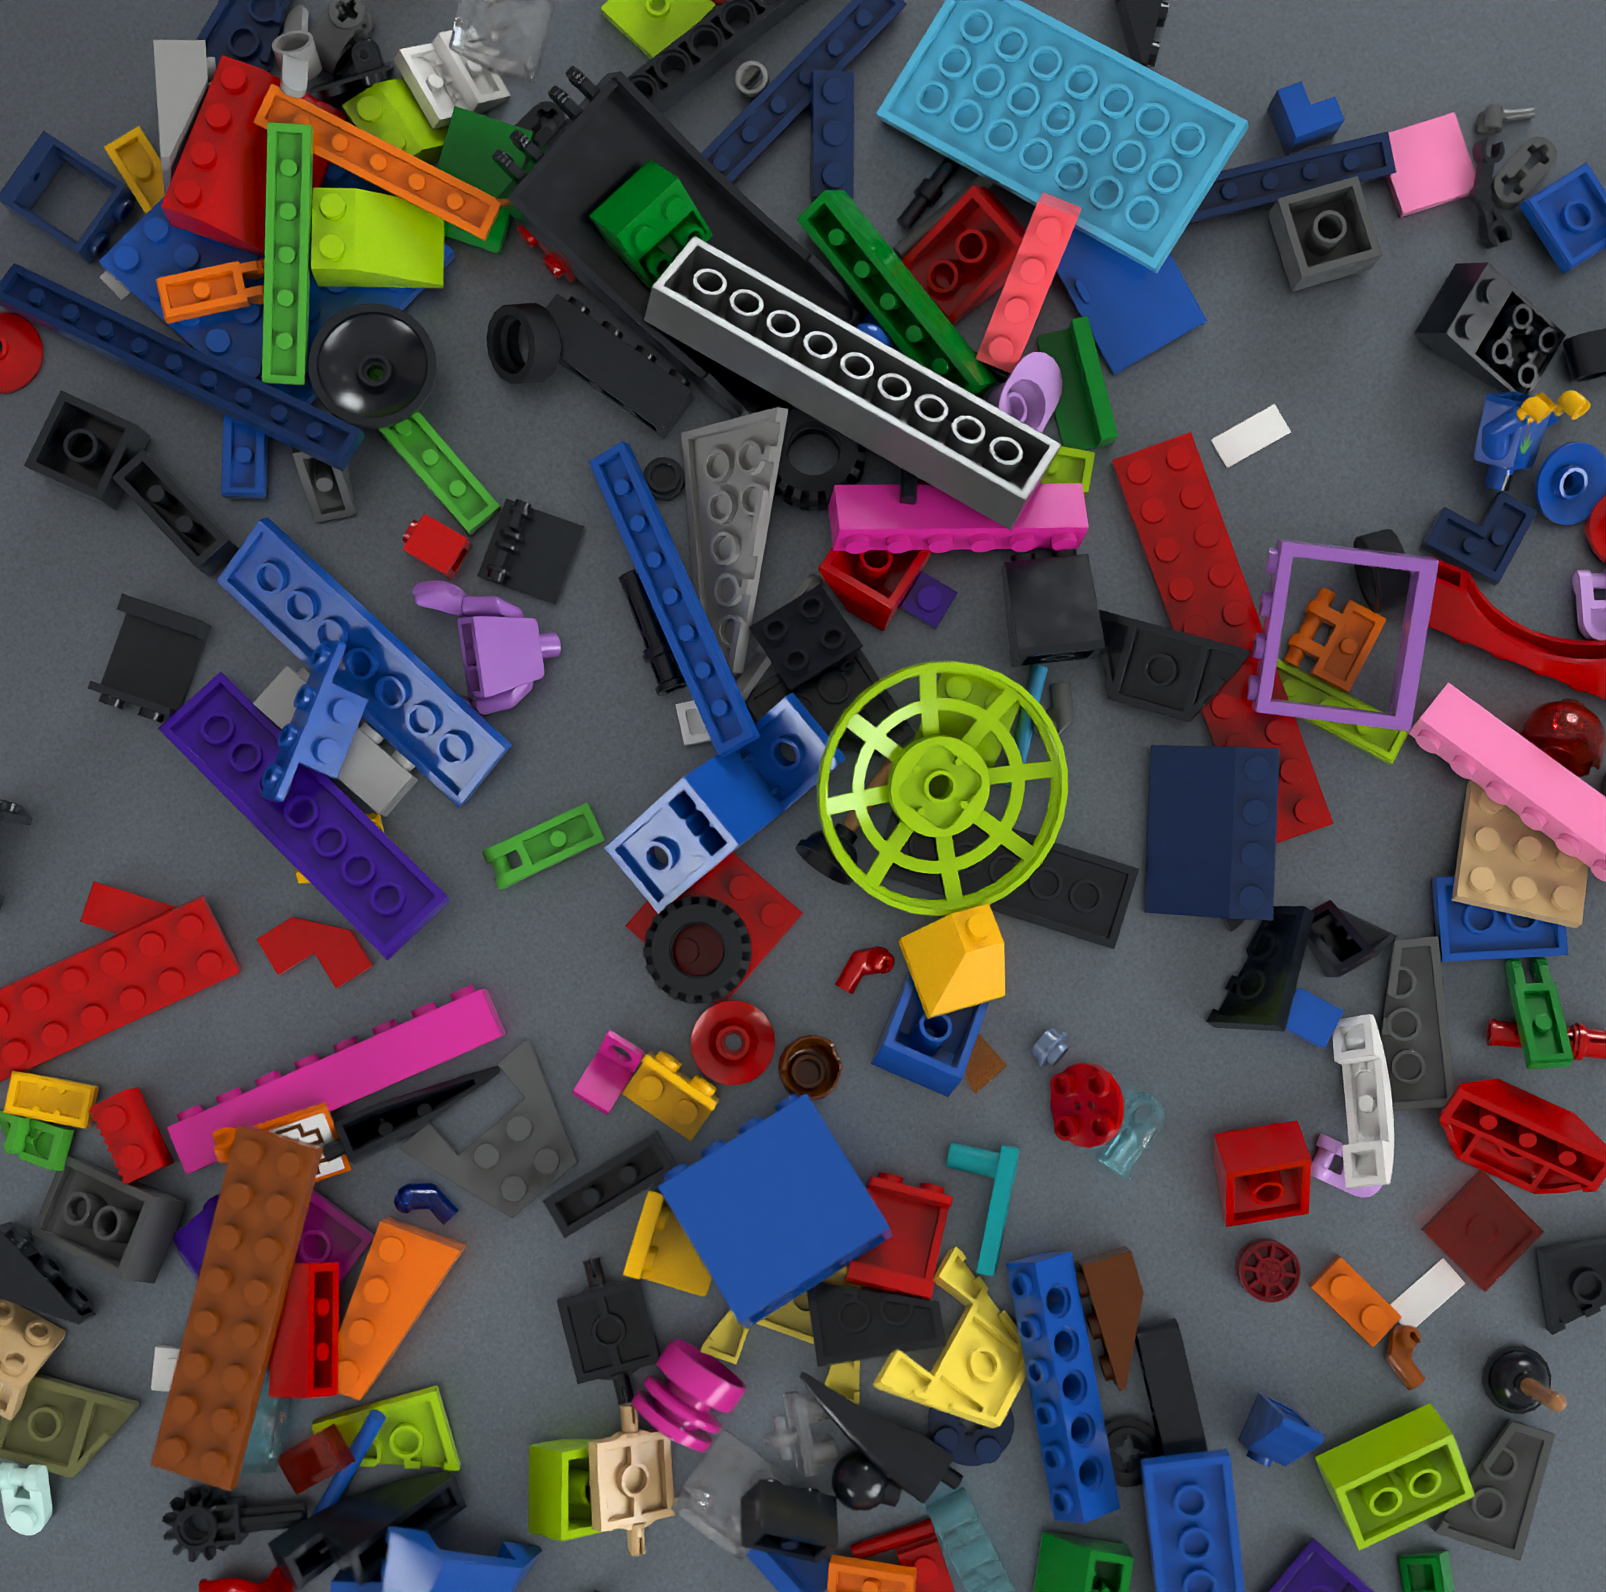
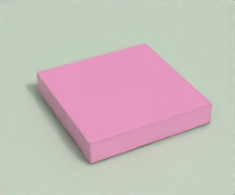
(1429, 165)

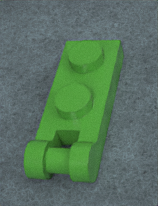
(545, 845)

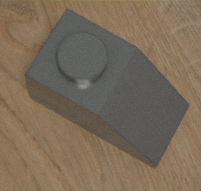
(325, 488)

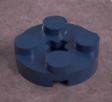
(973, 1447)

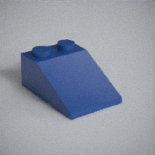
(927, 1050)

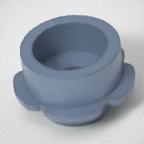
(1050, 1047)

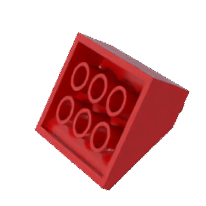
(224, 163)

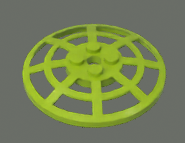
(964, 798)

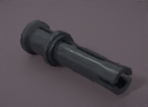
(657, 647)

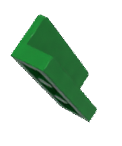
(1084, 406)

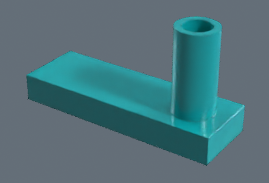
(1003, 1168)

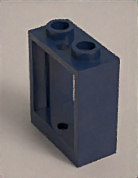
(36, 173)

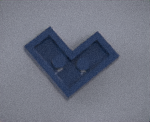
(1483, 547)

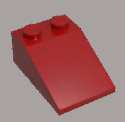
(967, 253)

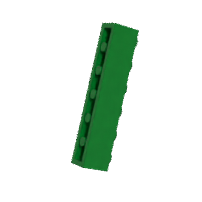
(892, 291)

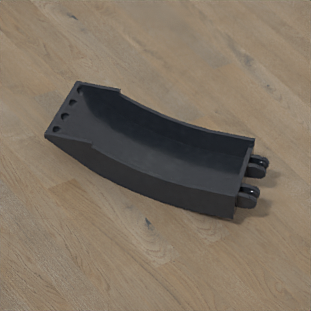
(591, 159)

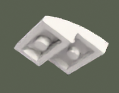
(446, 80)

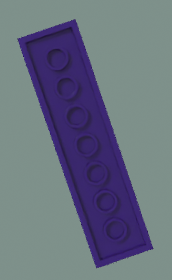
(314, 823)

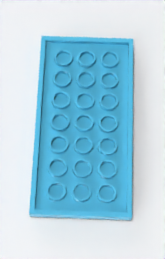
(1064, 119)

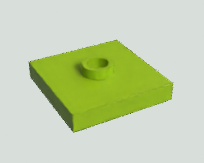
(655, 23)

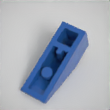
(1277, 1433)

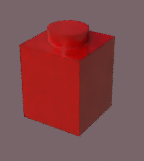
(436, 546)

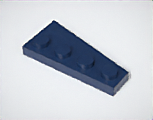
(245, 30)

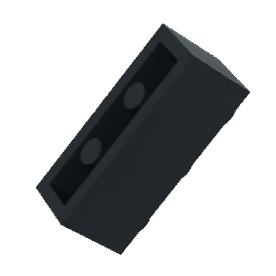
(175, 513)
(610, 1184)

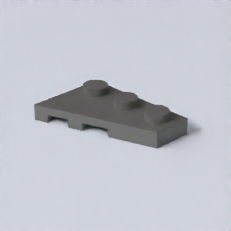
(1504, 1491)

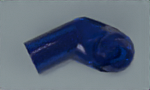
(425, 1196)

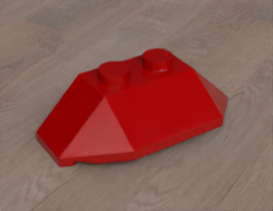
(1523, 1138)

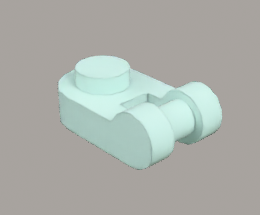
(27, 1507)

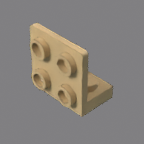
(24, 1348)

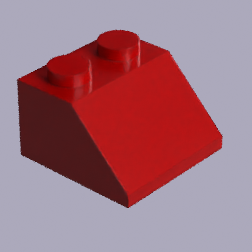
(1262, 1173)

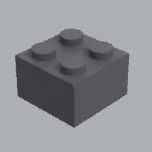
(1324, 233)

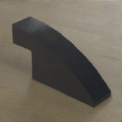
(357, 1528)

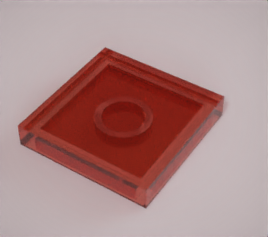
(1482, 1230)

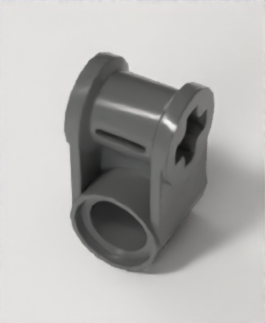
(336, 34)

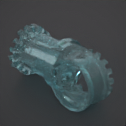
(1133, 1136)

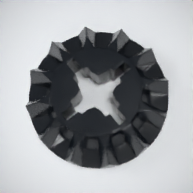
(1141, 1438)

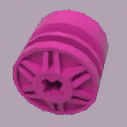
(684, 1401)

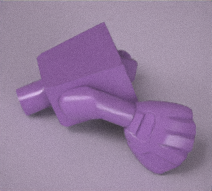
(497, 644)

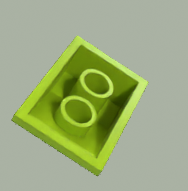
(374, 241)
(956, 723)

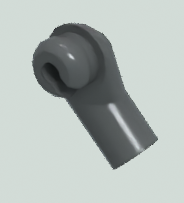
(1062, 707)

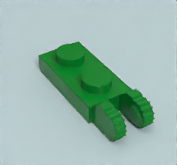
(1538, 1015)

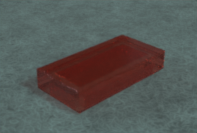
(315, 1459)

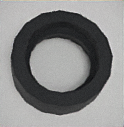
(542, 342)
(1380, 586)

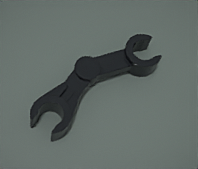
(1481, 194)

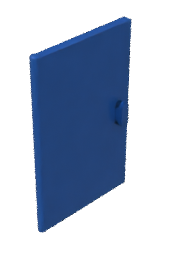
(1125, 302)

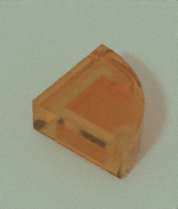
(982, 1065)

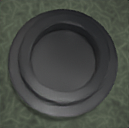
(664, 477)

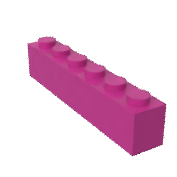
(876, 520)

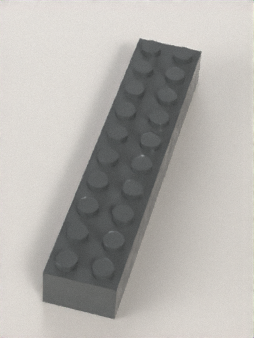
(851, 382)

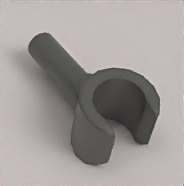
(1491, 119)

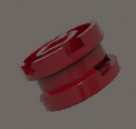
(1267, 1270)

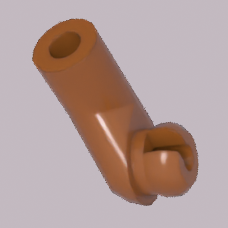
(1399, 1354)

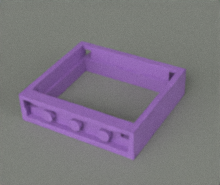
(1411, 642)

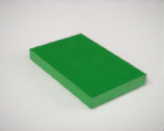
(468, 157)

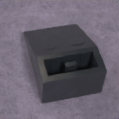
(1490, 329)

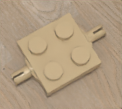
(630, 1480)

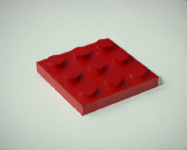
(760, 906)

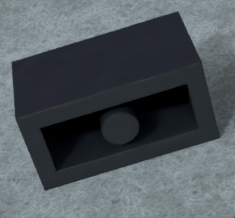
(789, 1520)

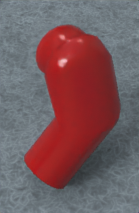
(862, 963)

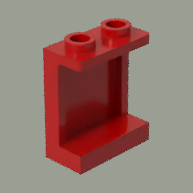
(909, 1258)

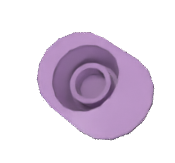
(1030, 390)

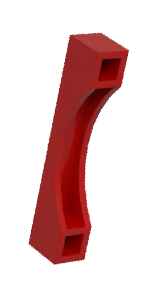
(1470, 618)

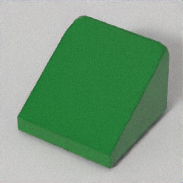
(1426, 1572)

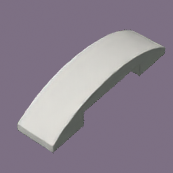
(1367, 1102)

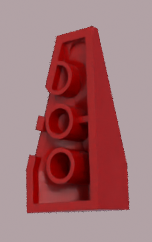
(873, 581)

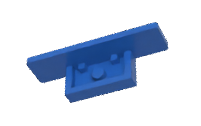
(320, 725)

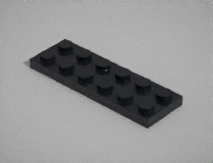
(1066, 893)

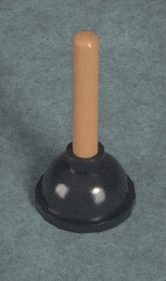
(816, 849)
(1520, 1381)

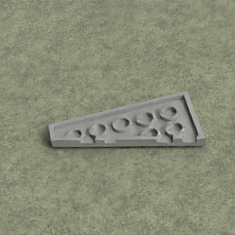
(729, 506)

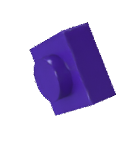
(928, 600)

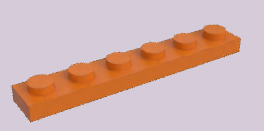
(385, 164)

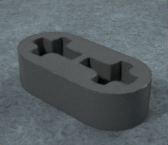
(1516, 167)

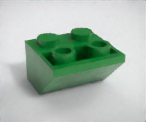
(650, 221)
(1081, 1565)

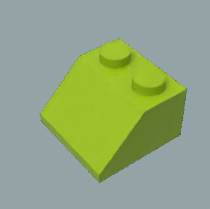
(394, 116)
(560, 1489)

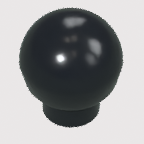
(861, 1484)

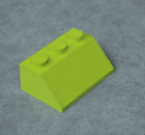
(1395, 1476)

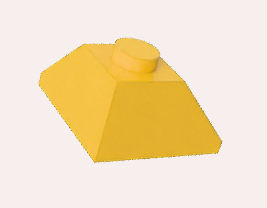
(956, 961)

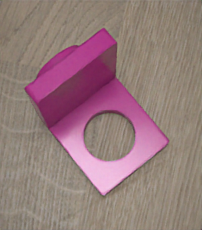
(608, 1073)

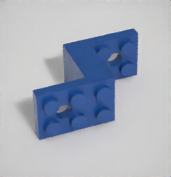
(722, 805)

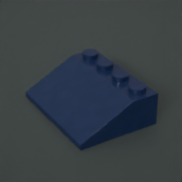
(1212, 831)

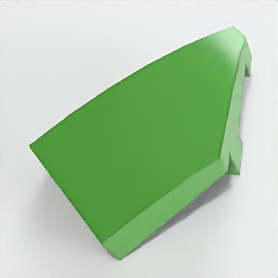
(36, 1140)

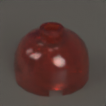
(1567, 734)

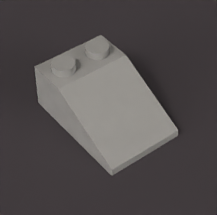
(181, 86)

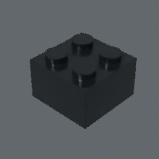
(85, 449)

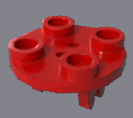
(1084, 1085)

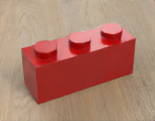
(307, 1334)

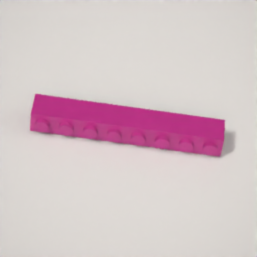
(348, 1074)

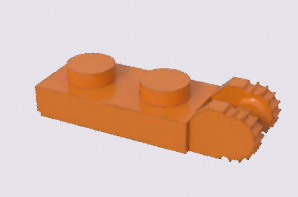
(210, 290)

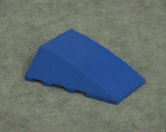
(419, 1566)

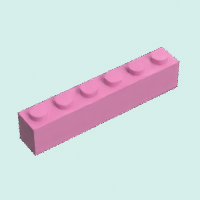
(1516, 775)

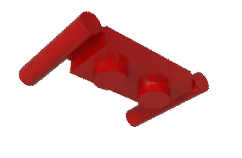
(917, 1548)

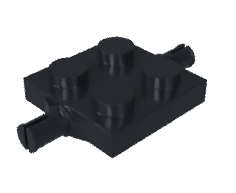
(608, 1330)

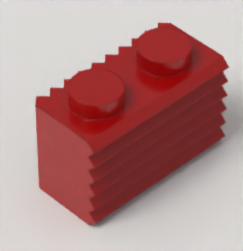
(131, 1135)

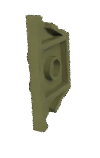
(62, 1425)

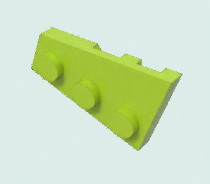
(411, 1436)

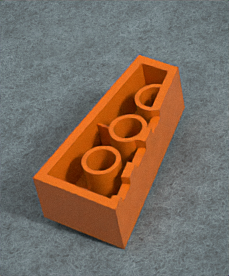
(390, 1295)

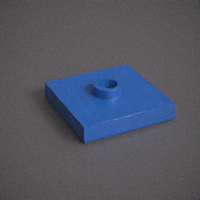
(1570, 217)

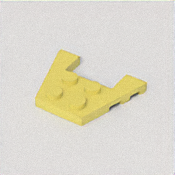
(793, 1320)
(981, 1360)

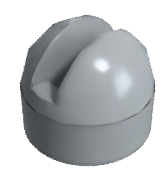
(747, 74)

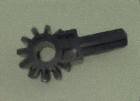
(227, 1520)

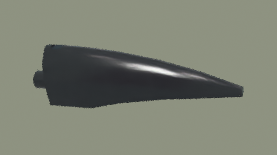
(399, 1117)
(898, 1452)

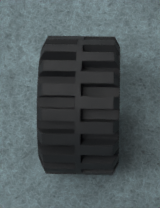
(816, 489)
(660, 941)

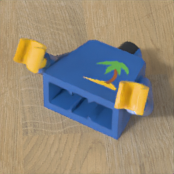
(1514, 430)

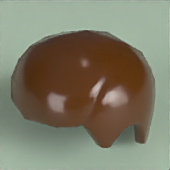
(810, 1067)

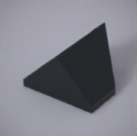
(1344, 940)

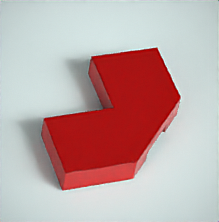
(334, 947)

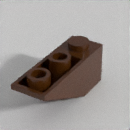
(1115, 1301)

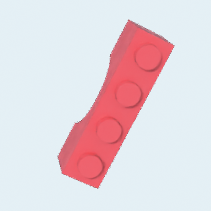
(1028, 282)

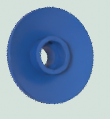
(1585, 482)

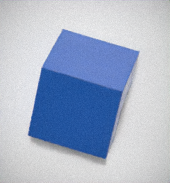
(1301, 123)

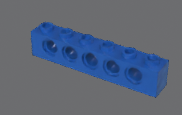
(1063, 1387)

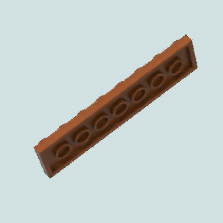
(236, 1307)

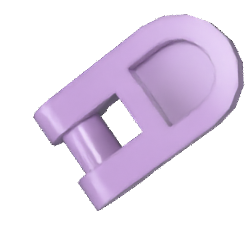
(1590, 612)
(1319, 1167)

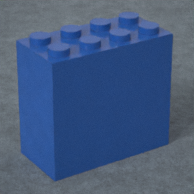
(774, 1209)

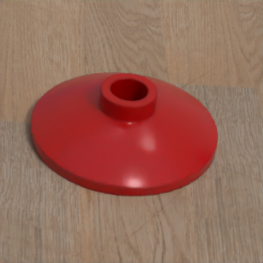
(20, 354)
(728, 1065)

